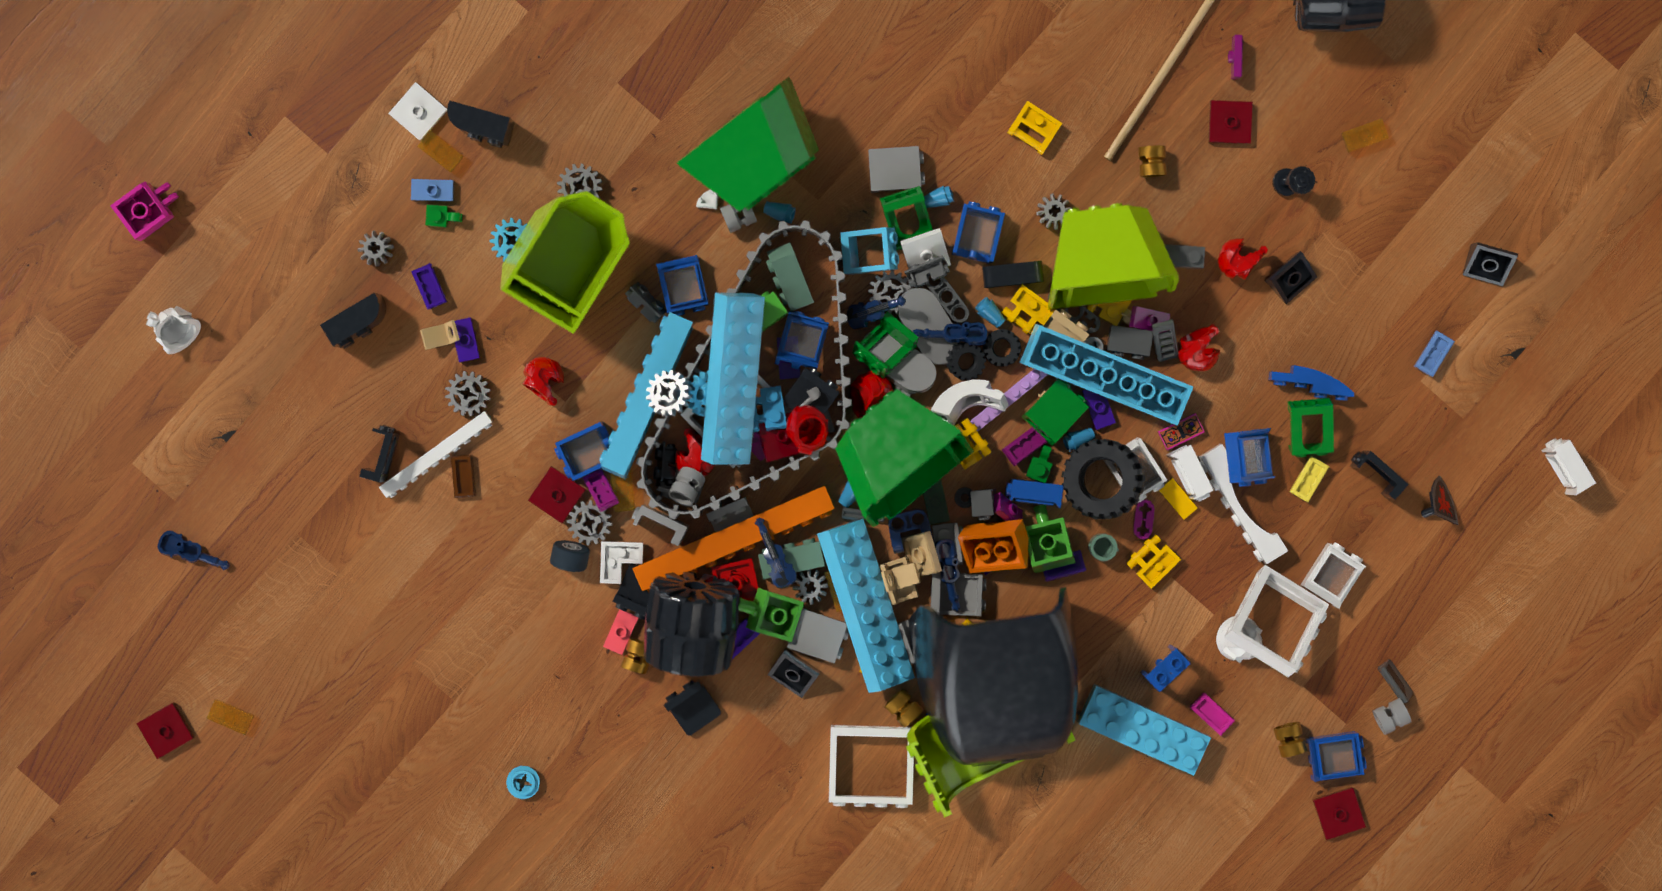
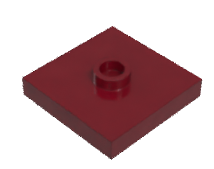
(1230, 122)
(776, 443)
(556, 494)
(165, 730)
(1339, 813)

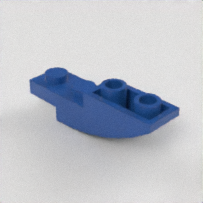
(1319, 382)

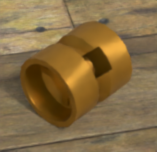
(1152, 161)
(635, 647)
(903, 707)
(1292, 746)

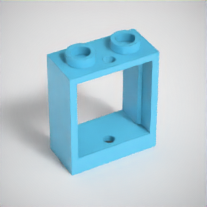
(850, 251)

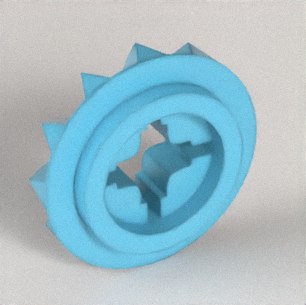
(514, 786)

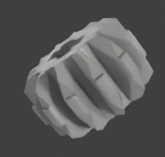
(1046, 208)
(371, 255)
(817, 585)

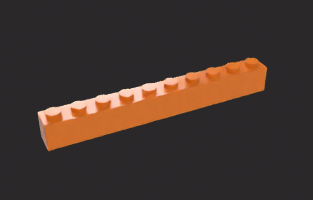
(735, 537)

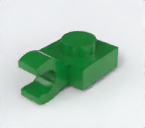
(439, 216)
(1040, 467)

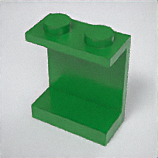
(1055, 411)

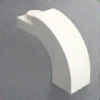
(966, 395)

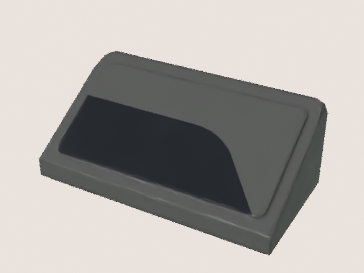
(1395, 681)

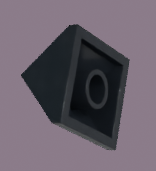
(1489, 263)
(1291, 277)
(794, 673)

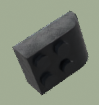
(481, 124)
(355, 321)

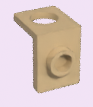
(439, 335)
(901, 577)

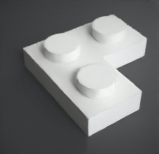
(615, 554)

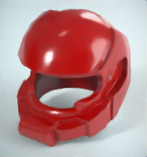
(1234, 264)
(1193, 349)
(537, 376)
(871, 389)
(804, 425)
(693, 458)

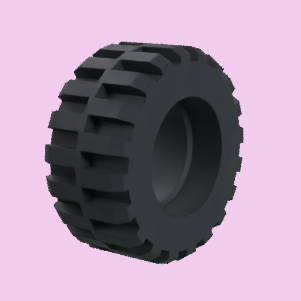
(1075, 479)

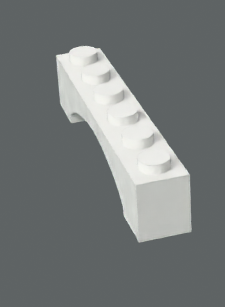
(1266, 545)

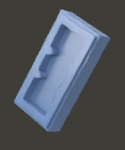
(432, 190)
(1434, 353)

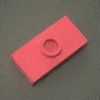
(620, 631)

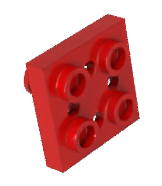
(744, 569)

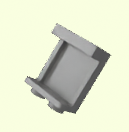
(895, 168)
(680, 527)
(968, 588)
(819, 636)

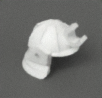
(174, 328)
(1231, 650)

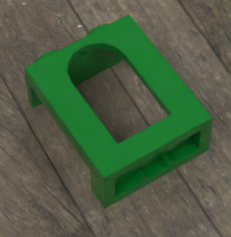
(901, 200)
(895, 329)
(1311, 407)

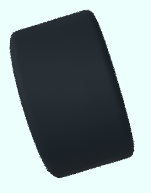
(569, 556)

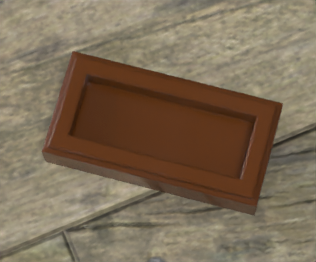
(463, 476)

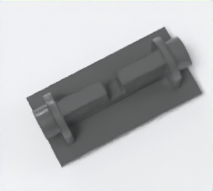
(918, 273)
(638, 295)

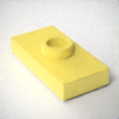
(1309, 479)

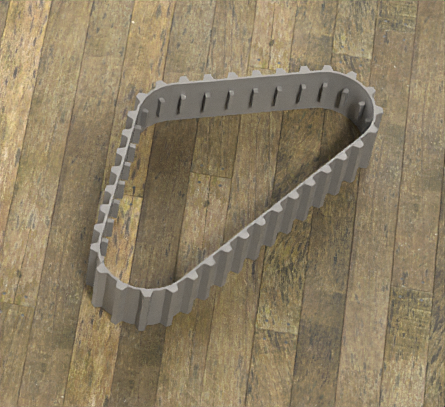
(743, 275)

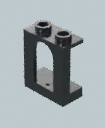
(386, 455)
(1396, 483)

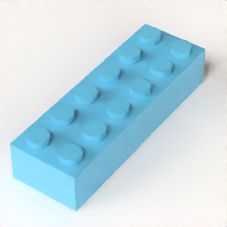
(1144, 729)

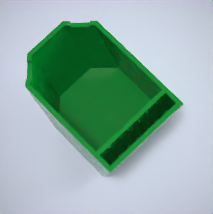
(755, 149)
(898, 454)

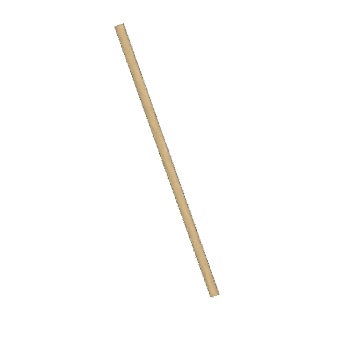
(1158, 79)

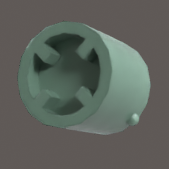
(1103, 547)

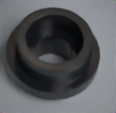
(958, 494)

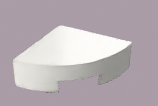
(708, 200)

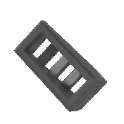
(1165, 342)

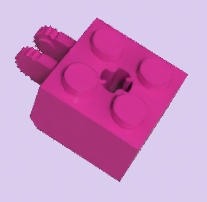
(156, 211)

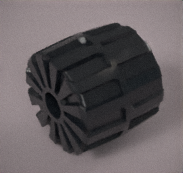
(1338, 15)
(691, 624)

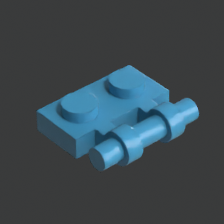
(773, 409)

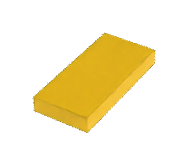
(1178, 499)

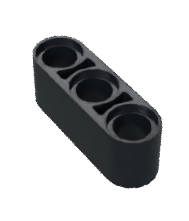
(1013, 274)

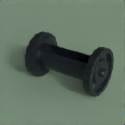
(1298, 181)

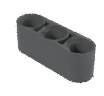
(951, 306)

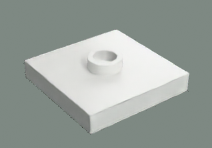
(418, 111)
(923, 247)

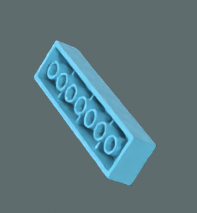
(1106, 374)
(732, 378)
(638, 415)
(866, 606)

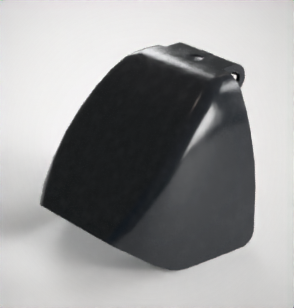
(999, 684)

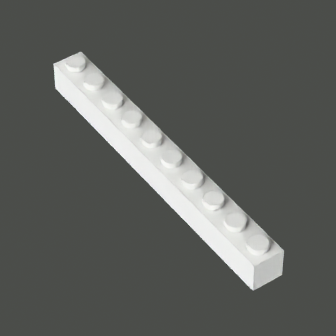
(439, 452)

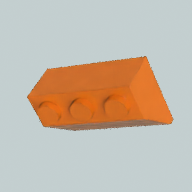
(995, 546)

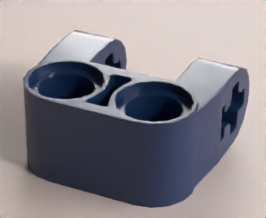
(907, 525)

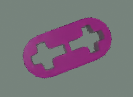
(1149, 518)

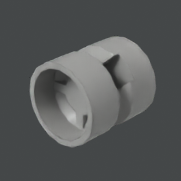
(732, 219)
(686, 487)
(1399, 714)

